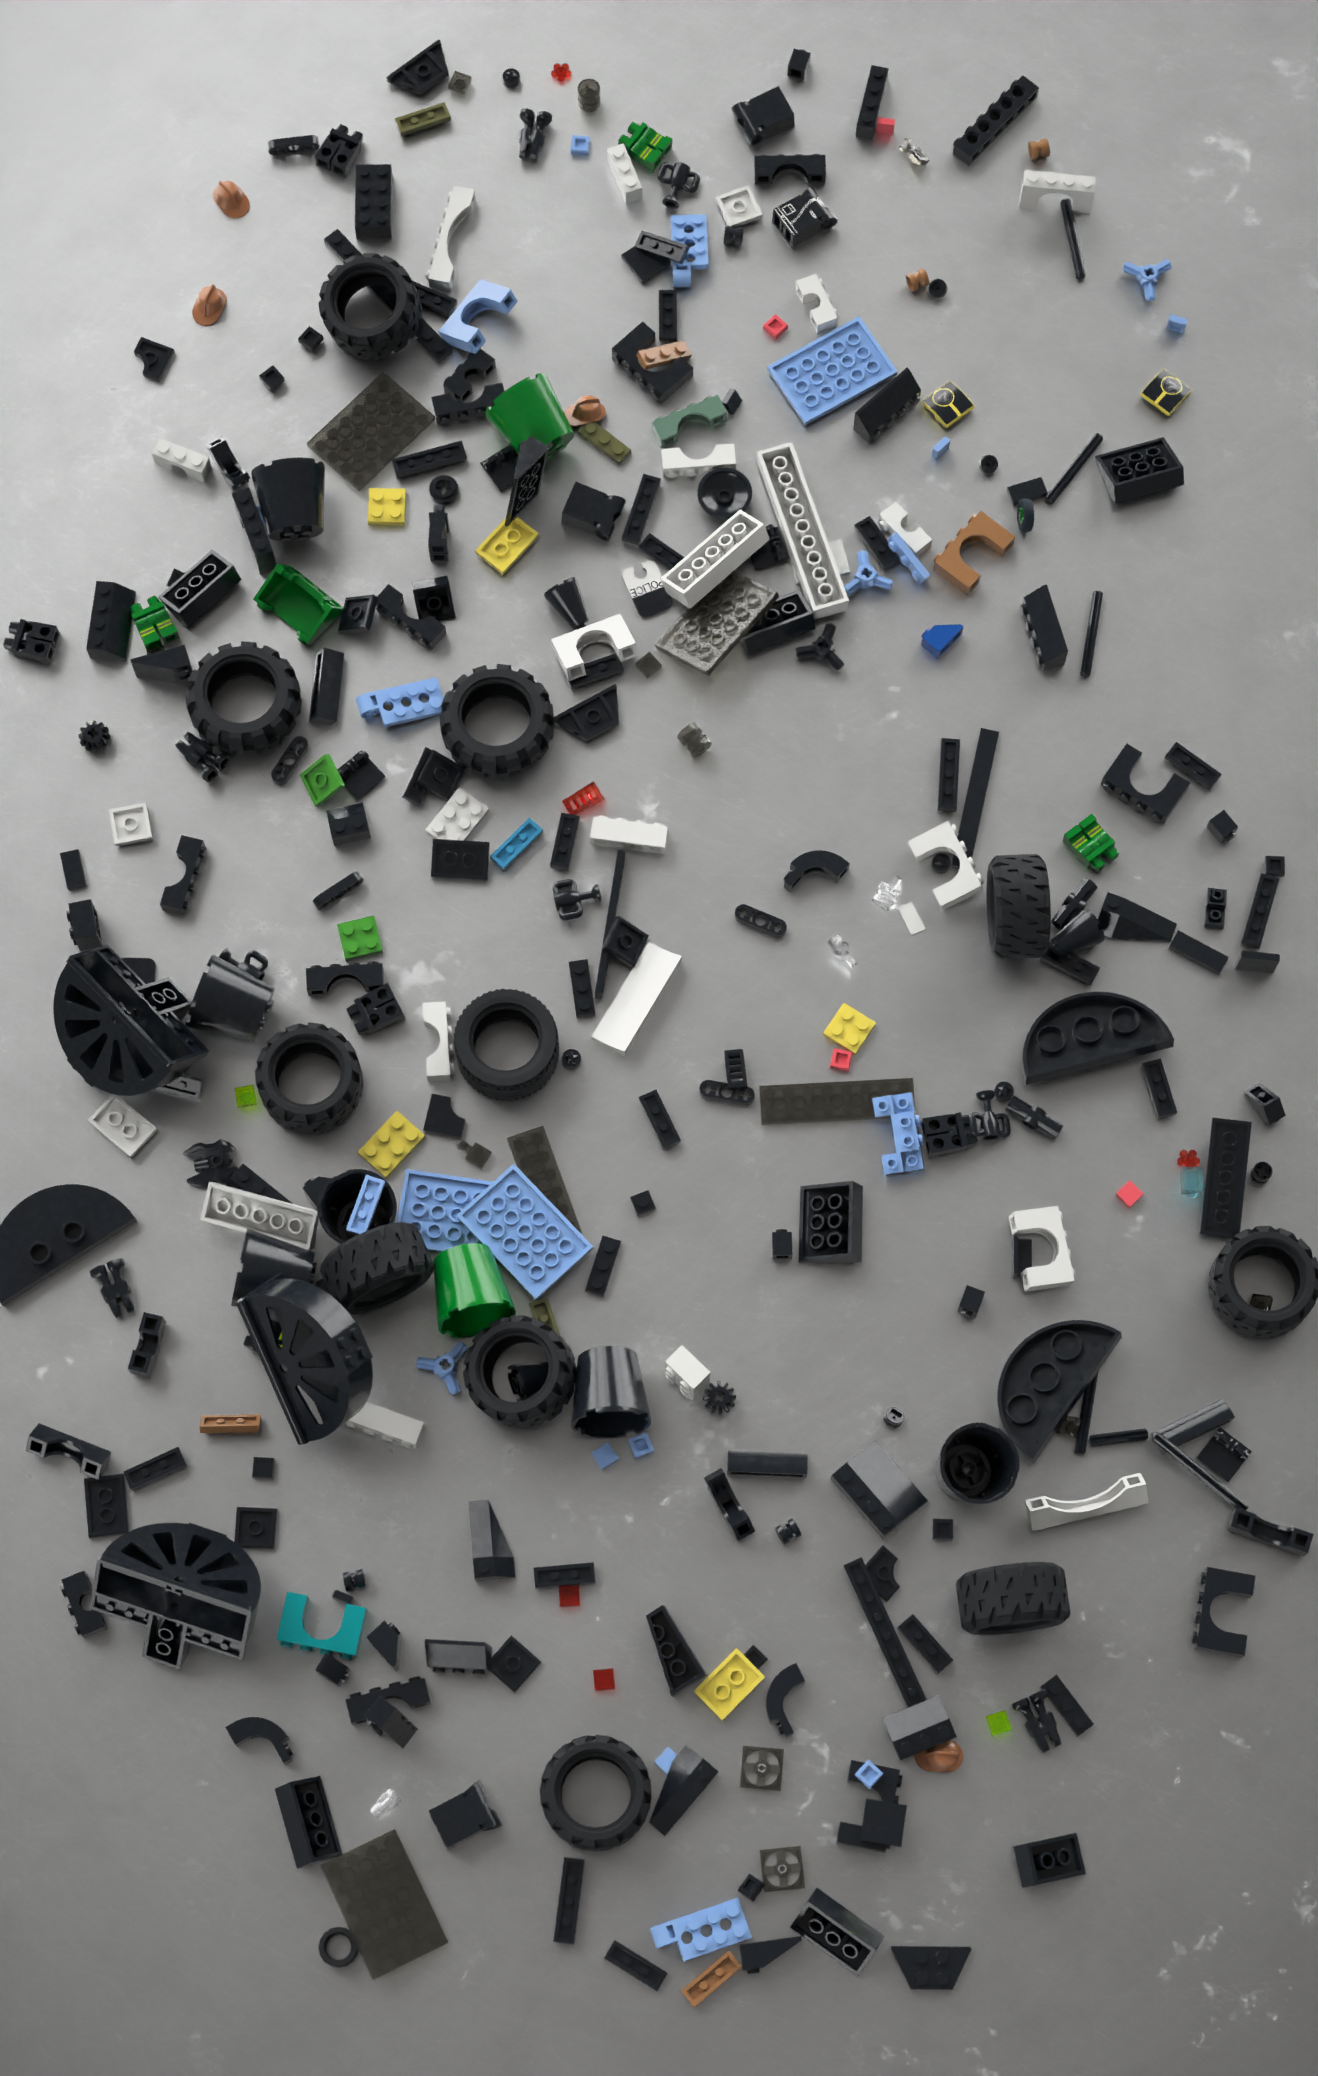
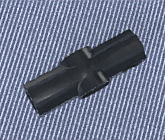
(1074, 903)
(1034, 1117)

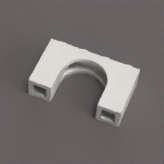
(1039, 183)
(609, 631)
(966, 881)
(1048, 1223)

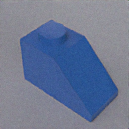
(940, 638)

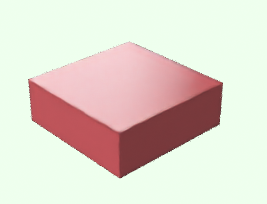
(885, 125)
(775, 327)
(841, 1059)
(1129, 1194)

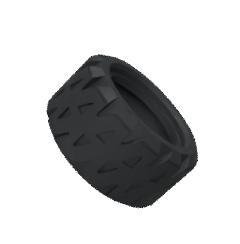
(350, 278)
(1018, 906)
(297, 1041)
(1288, 1250)
(377, 1267)
(492, 1343)
(1013, 1598)
(580, 1751)

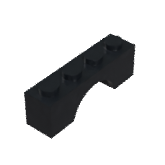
(871, 102)
(809, 166)
(448, 409)
(427, 630)
(176, 897)
(321, 979)
(47, 1441)
(1282, 1537)
(413, 1693)

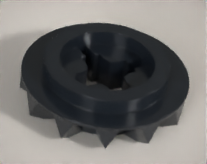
(438, 483)

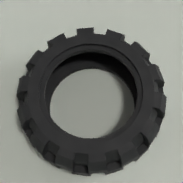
(237, 661)
(487, 684)

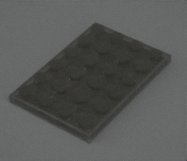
(371, 431)
(717, 622)
(383, 1904)

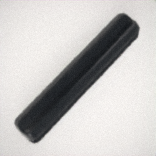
(1118, 1437)

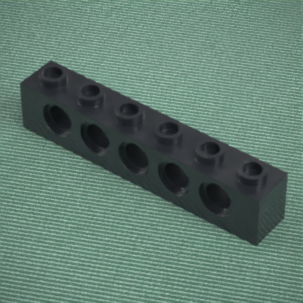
(1027, 94)

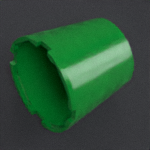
(533, 411)
(469, 1290)

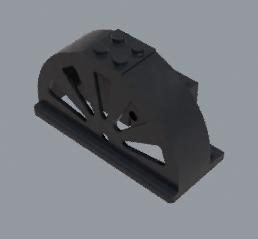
(118, 1028)
(327, 1355)
(181, 1587)

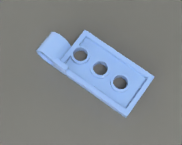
(698, 252)
(373, 702)
(672, 1930)

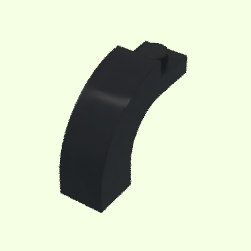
(227, 463)
(816, 861)
(728, 1505)
(783, 1683)
(257, 1727)

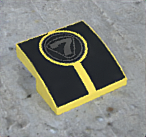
(1166, 392)
(948, 404)

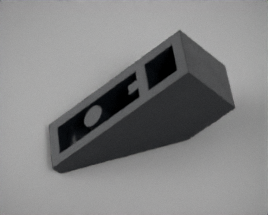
(760, 1954)

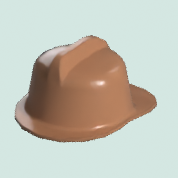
(231, 199)
(208, 305)
(585, 411)
(940, 1758)

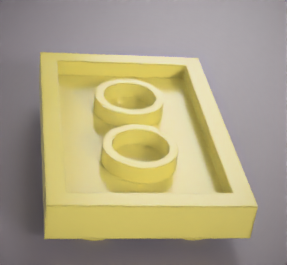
(507, 544)
(391, 1144)
(729, 1684)

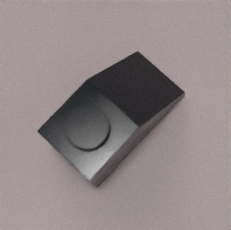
(1265, 1103)
(333, 1670)

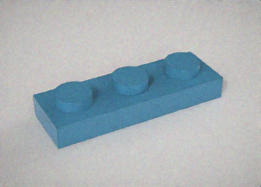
(516, 843)

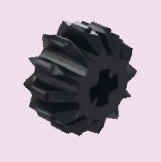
(87, 736)
(721, 1391)

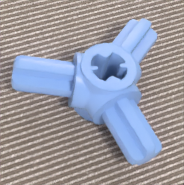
(1142, 274)
(860, 579)
(449, 1374)

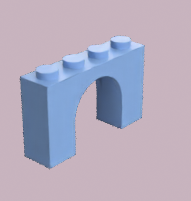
(482, 297)

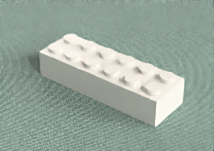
(715, 559)

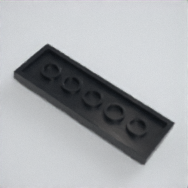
(1225, 1177)

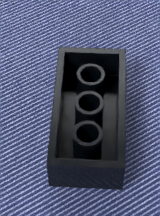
(373, 201)

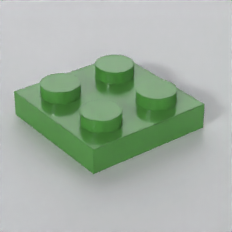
(322, 780)
(359, 938)

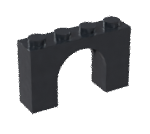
(659, 384)
(255, 531)
(1158, 805)
(1207, 1634)
(886, 1786)

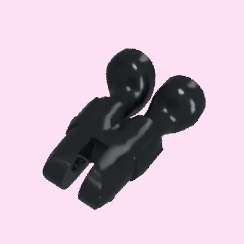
(529, 138)
(200, 750)
(115, 1292)
(1043, 1724)

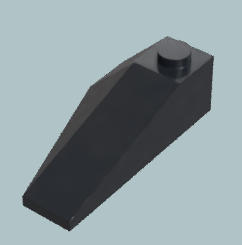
(1131, 921)
(489, 1547)
(684, 1783)

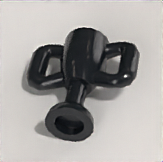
(677, 180)
(571, 898)
(246, 966)
(988, 1120)

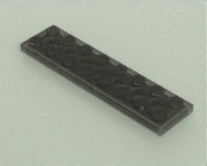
(826, 1100)

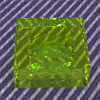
(245, 1096)
(998, 1723)

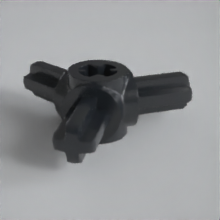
(828, 652)

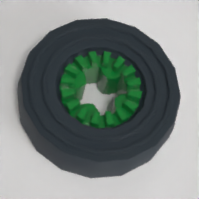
(1025, 515)

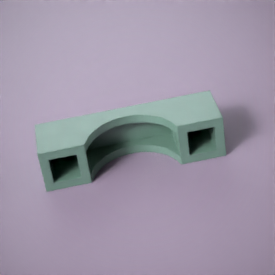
(707, 411)

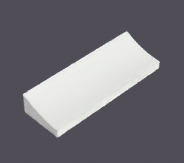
(637, 998)
(269, 1216)

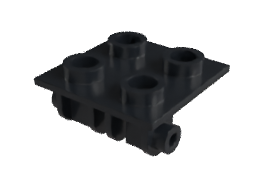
(501, 466)
(772, 551)
(360, 774)
(1224, 1454)

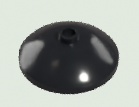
(720, 484)

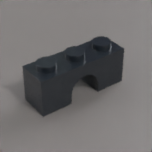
(477, 364)
(144, 1356)
(76, 1588)

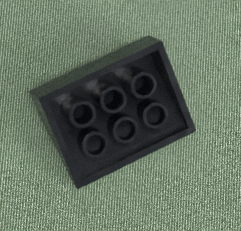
(1140, 470)
(527, 476)
(831, 1223)
(878, 1489)

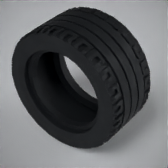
(506, 1005)

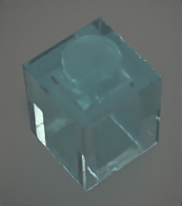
(1191, 1181)

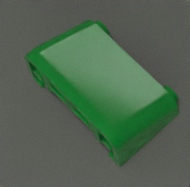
(298, 602)

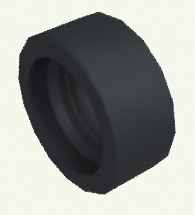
(323, 1950)

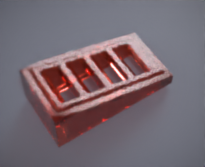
(586, 805)

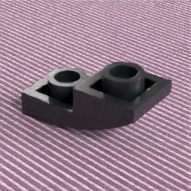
(1215, 908)

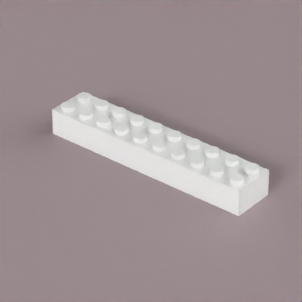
(802, 530)

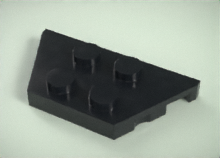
(421, 71)
(592, 715)
(931, 1965)

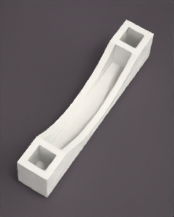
(460, 207)
(1124, 1494)

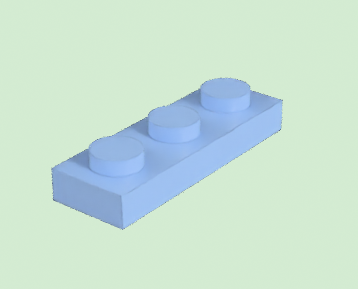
(908, 558)
(365, 1205)

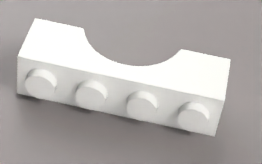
(677, 464)
(436, 1018)

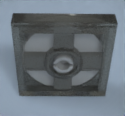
(761, 1768)
(782, 1869)

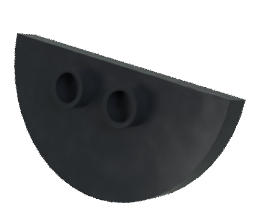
(1089, 1033)
(54, 1231)
(1048, 1378)

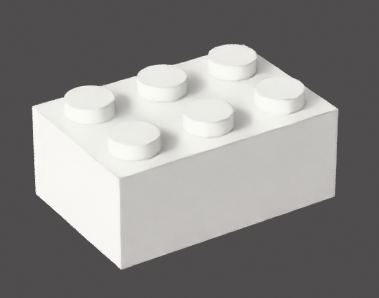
(686, 1373)

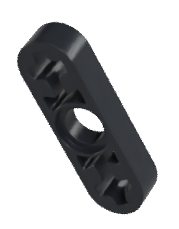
(293, 145)
(290, 751)
(338, 890)
(757, 913)
(712, 1094)

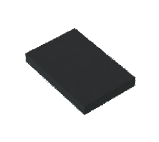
(460, 859)
(106, 1506)

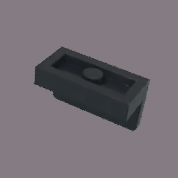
(1021, 1256)

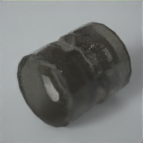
(589, 95)
(694, 740)

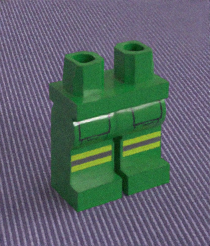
(646, 145)
(154, 617)
(1090, 843)

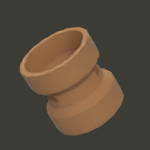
(1038, 148)
(917, 280)

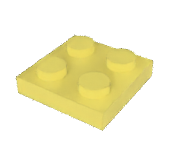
(386, 506)
(849, 1028)

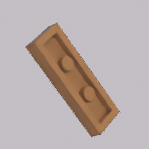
(663, 354)
(230, 1423)
(711, 1978)

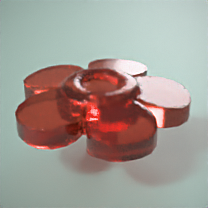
(561, 72)
(1188, 1159)

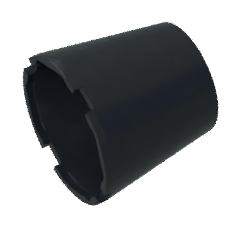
(291, 497)
(230, 1002)
(339, 1198)
(268, 1256)
(609, 1394)
(991, 1462)

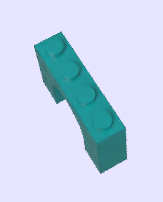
(344, 1642)

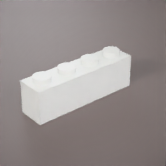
(628, 834)
(388, 1424)

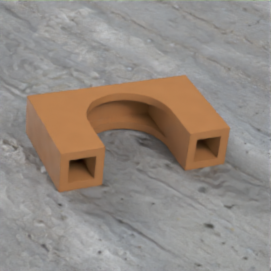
(980, 530)

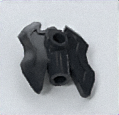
(214, 1162)

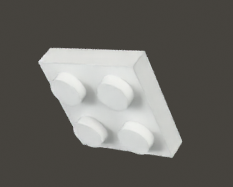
(739, 207)
(130, 824)

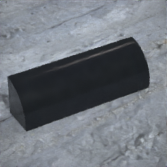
(326, 686)
(1197, 1424)
(767, 1464)

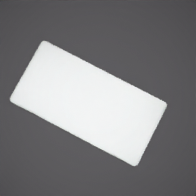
(911, 918)

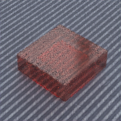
(569, 1596)
(604, 1679)

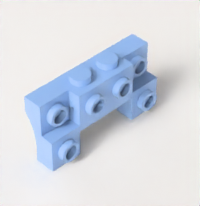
(905, 1131)

